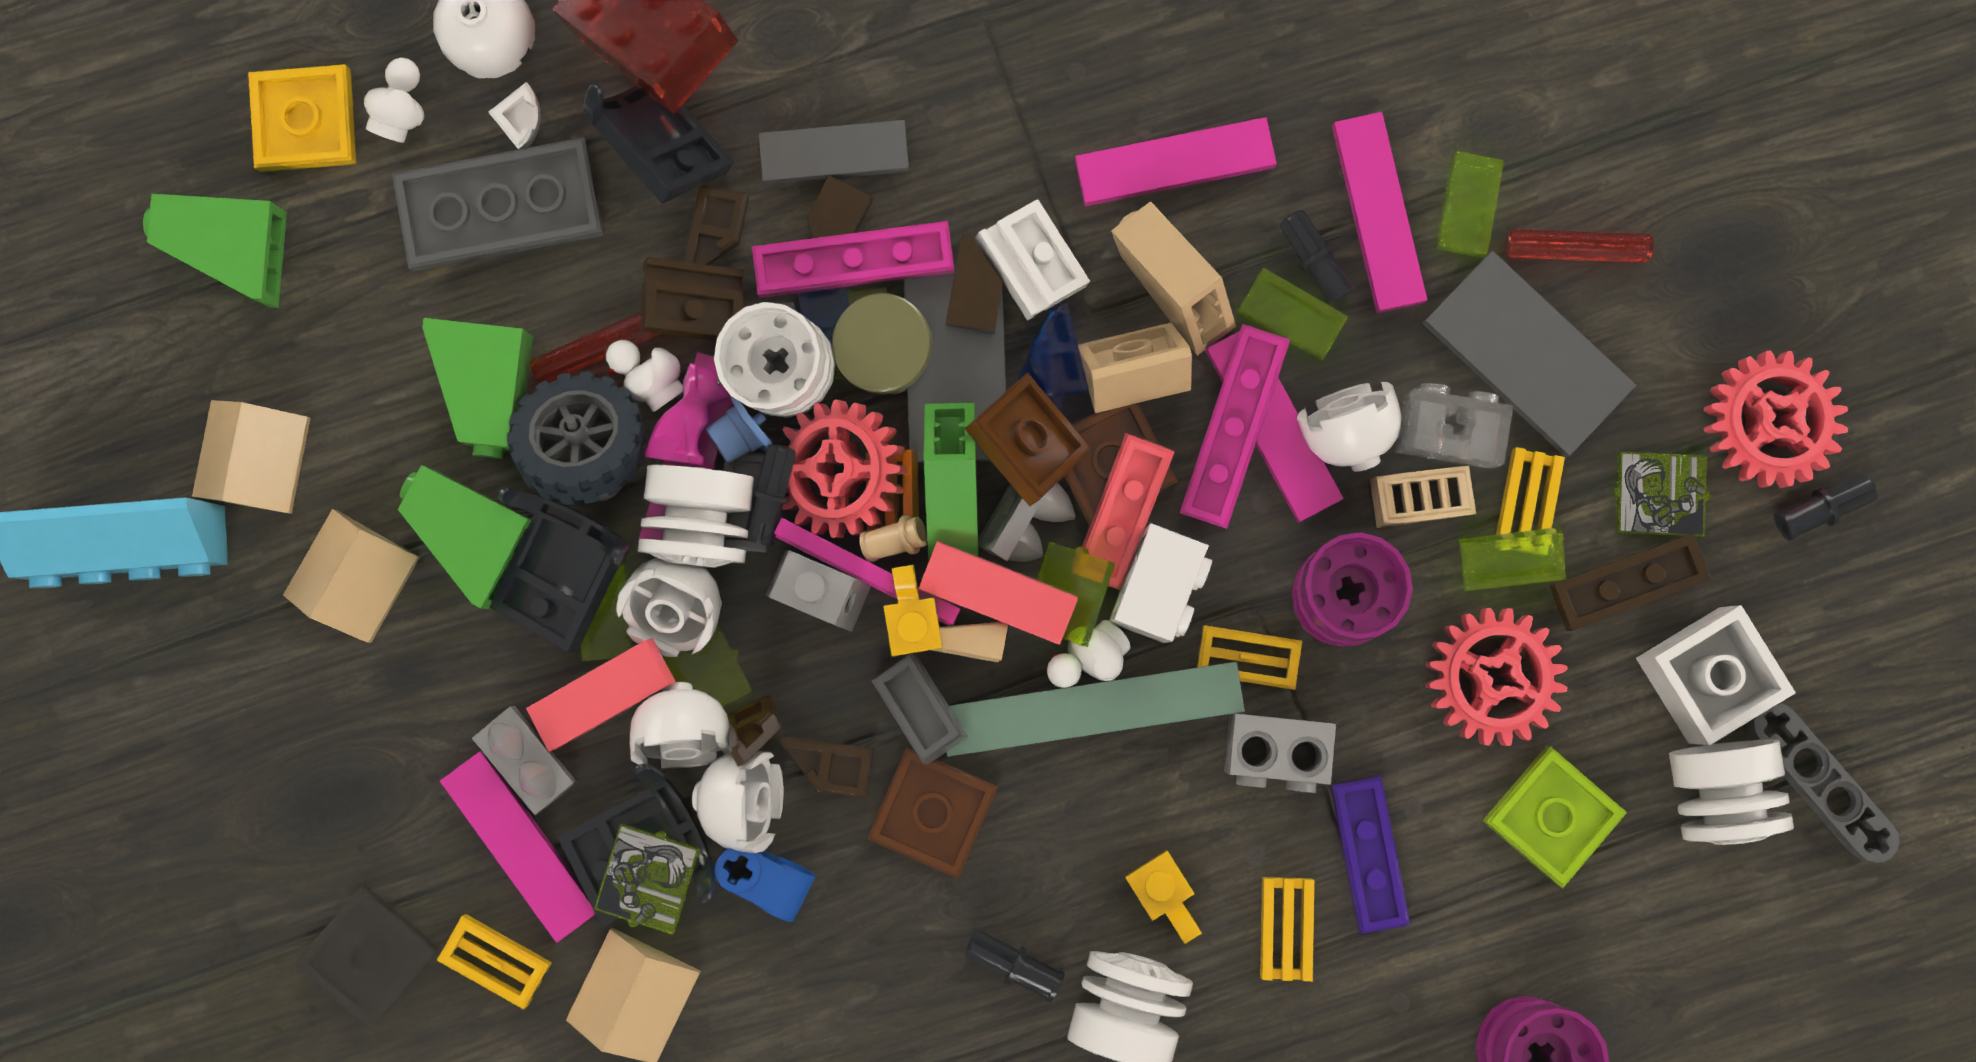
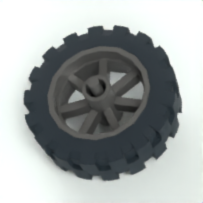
(585, 474)

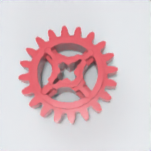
(1805, 442)
(842, 486)
(1484, 694)

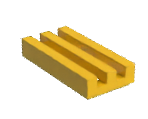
(1550, 493)
(1290, 664)
(503, 943)
(1287, 972)

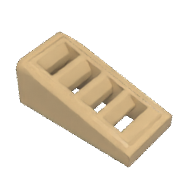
(1384, 501)
(975, 641)

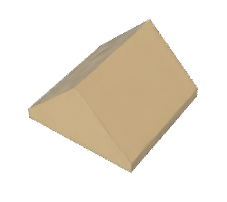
(1136, 367)
(251, 456)
(350, 577)
(632, 998)

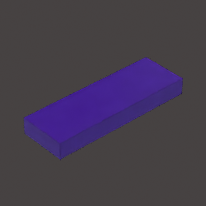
(1369, 854)

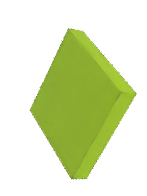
(1554, 816)

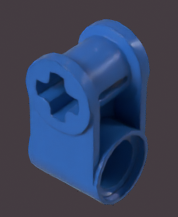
(774, 886)

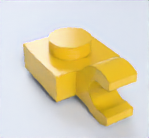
(912, 621)
(1162, 890)

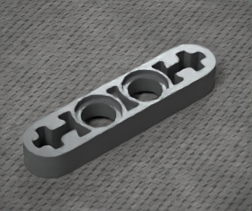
(1826, 777)

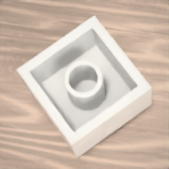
(1160, 584)
(1715, 675)

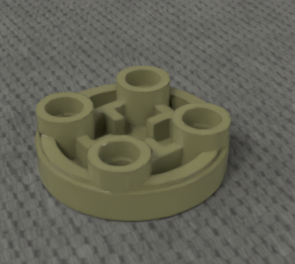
(882, 343)

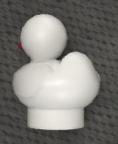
(392, 108)
(650, 382)
(1100, 659)

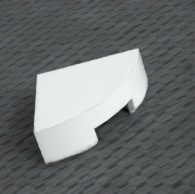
(519, 116)

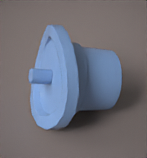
(738, 432)

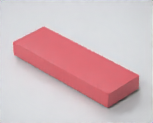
(1127, 504)
(998, 592)
(600, 695)

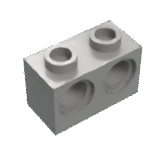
(1280, 739)

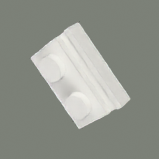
(1032, 259)

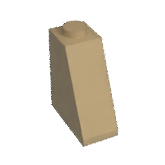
(1175, 277)

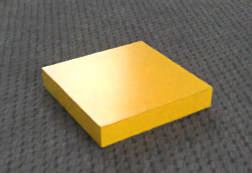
(302, 118)

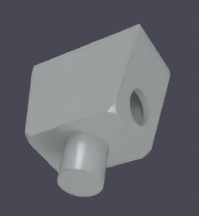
(818, 590)

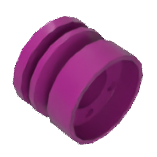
(1355, 562)
(1554, 1030)

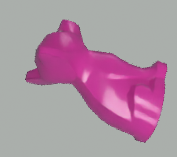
(681, 426)

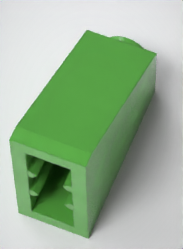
(224, 238)
(481, 379)
(950, 477)
(463, 531)

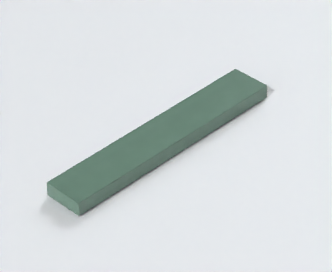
(1099, 708)

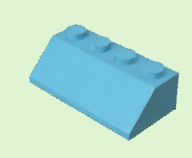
(113, 539)

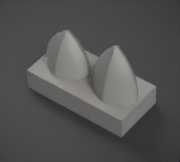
(1009, 527)
(524, 760)

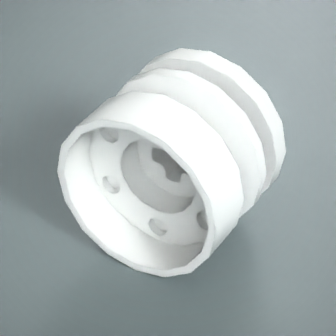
(747, 355)
(696, 514)
(1731, 791)
(1130, 1007)

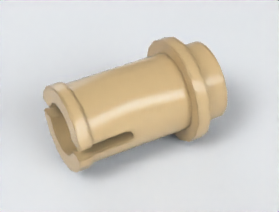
(893, 539)

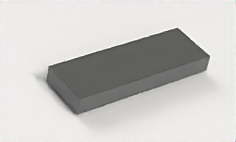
(833, 152)

